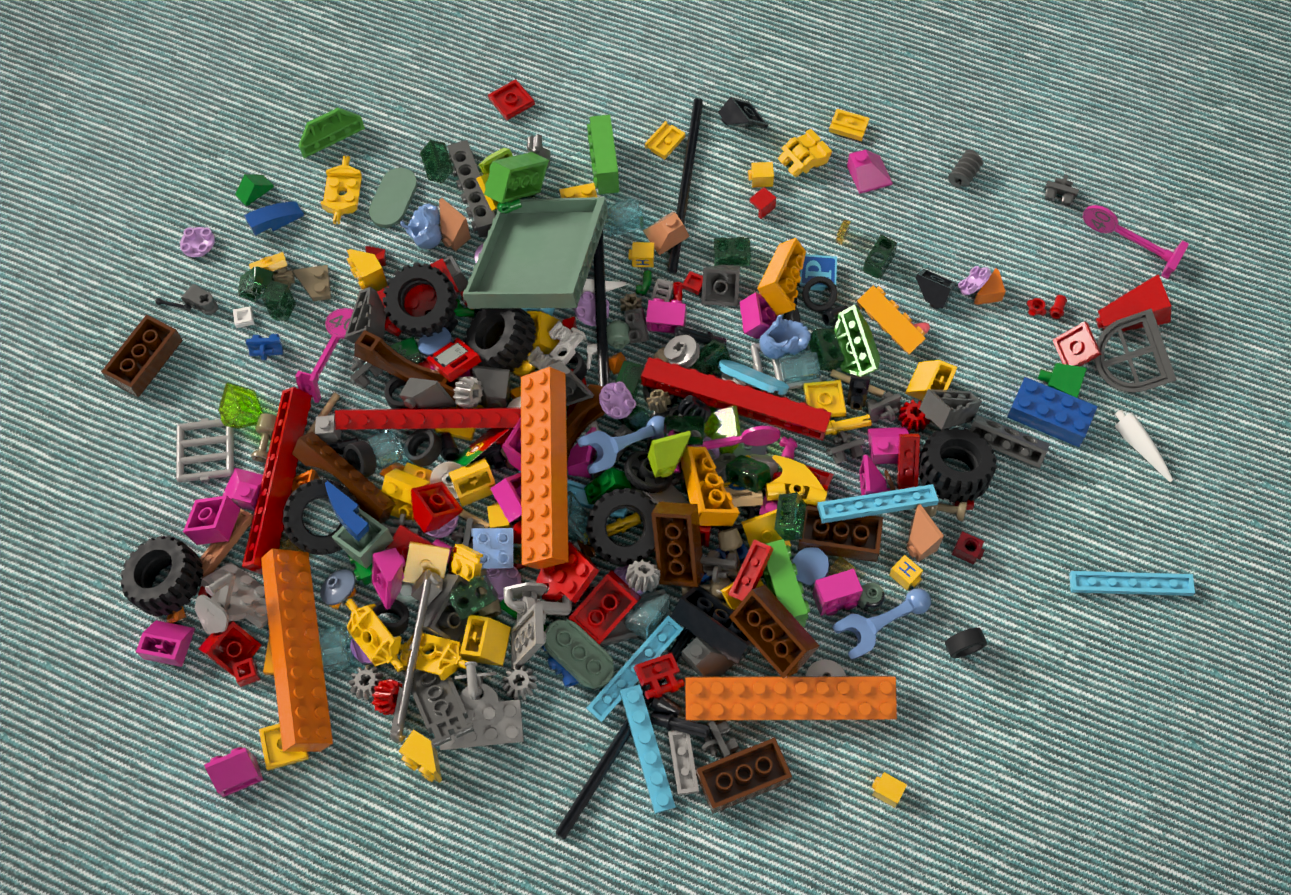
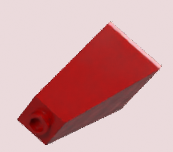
(1144, 297)

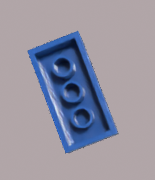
(1052, 412)

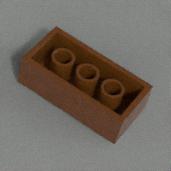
(142, 356)
(846, 538)
(678, 543)
(774, 631)
(743, 775)

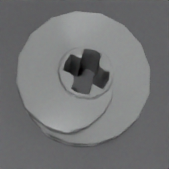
(682, 351)

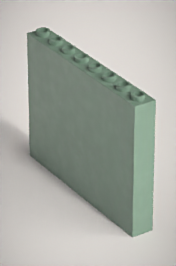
(538, 254)

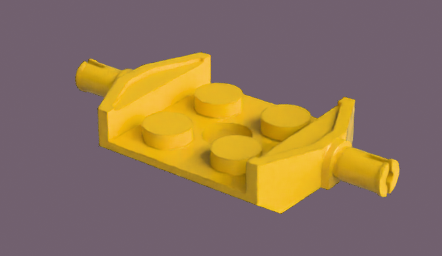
(342, 179)
(383, 646)
(442, 661)

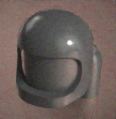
(534, 145)

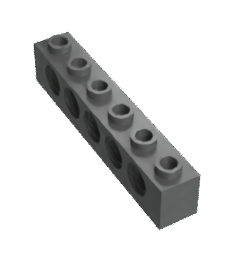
(467, 171)

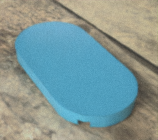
(753, 377)

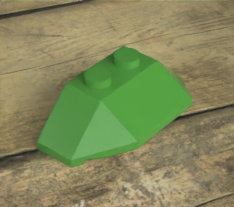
(329, 130)
(856, 343)

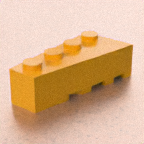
(782, 276)
(890, 319)
(707, 489)

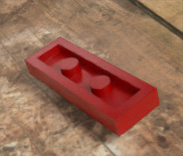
(908, 461)
(751, 570)

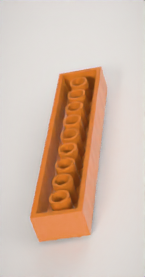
(544, 469)
(296, 651)
(791, 698)

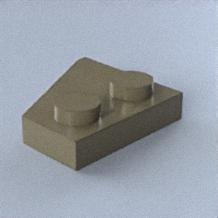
(315, 281)

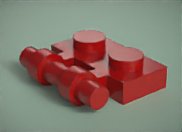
(657, 669)

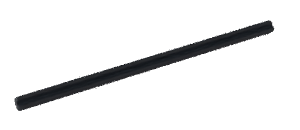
(686, 178)
(601, 314)
(612, 752)

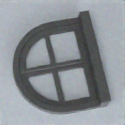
(1156, 346)

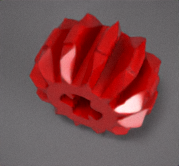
(912, 416)
(386, 696)

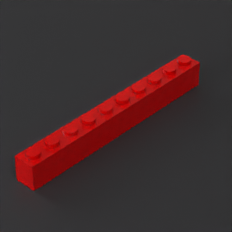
(726, 393)
(427, 418)
(277, 477)

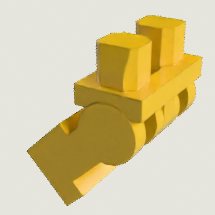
(805, 153)

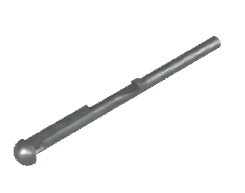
(404, 693)

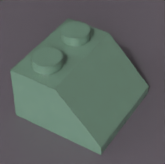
(372, 542)

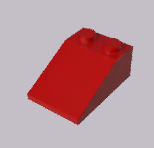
(605, 607)

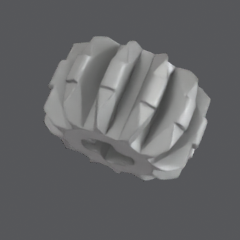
(468, 392)
(642, 576)
(358, 682)
(527, 682)

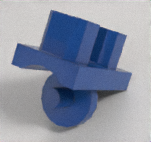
(264, 346)

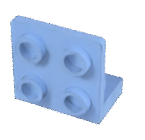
(495, 545)

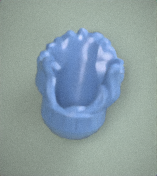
(424, 226)
(784, 338)

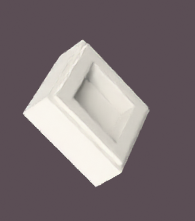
(243, 317)

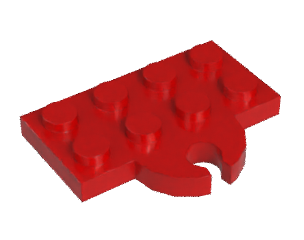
(423, 297)
(568, 578)

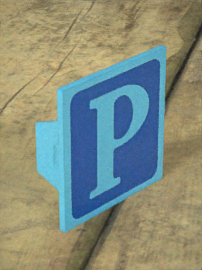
(818, 266)

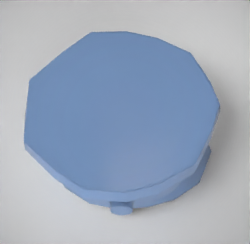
(431, 344)
(811, 565)

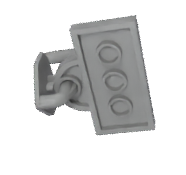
(233, 598)
(528, 633)
(492, 719)

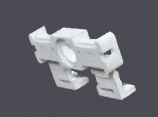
(567, 342)

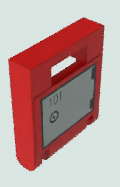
(452, 354)

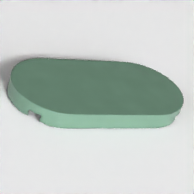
(393, 197)
(579, 654)

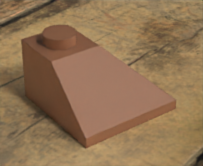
(453, 226)
(666, 233)
(923, 535)

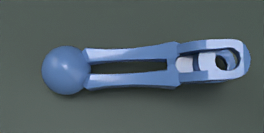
(608, 447)
(865, 629)

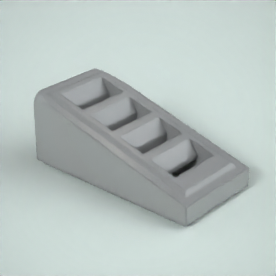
(664, 288)

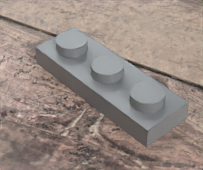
(683, 763)

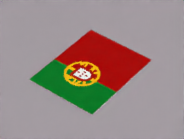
(480, 445)

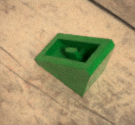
(252, 188)

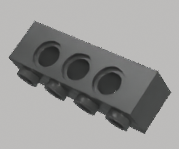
(1010, 441)

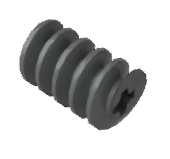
(965, 169)

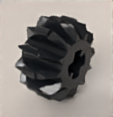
(694, 407)

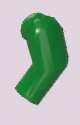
(509, 206)
(647, 280)
(463, 312)

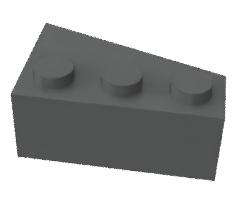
(367, 315)
(949, 407)

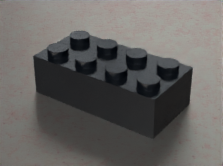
(711, 621)

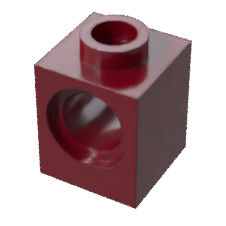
(968, 540)

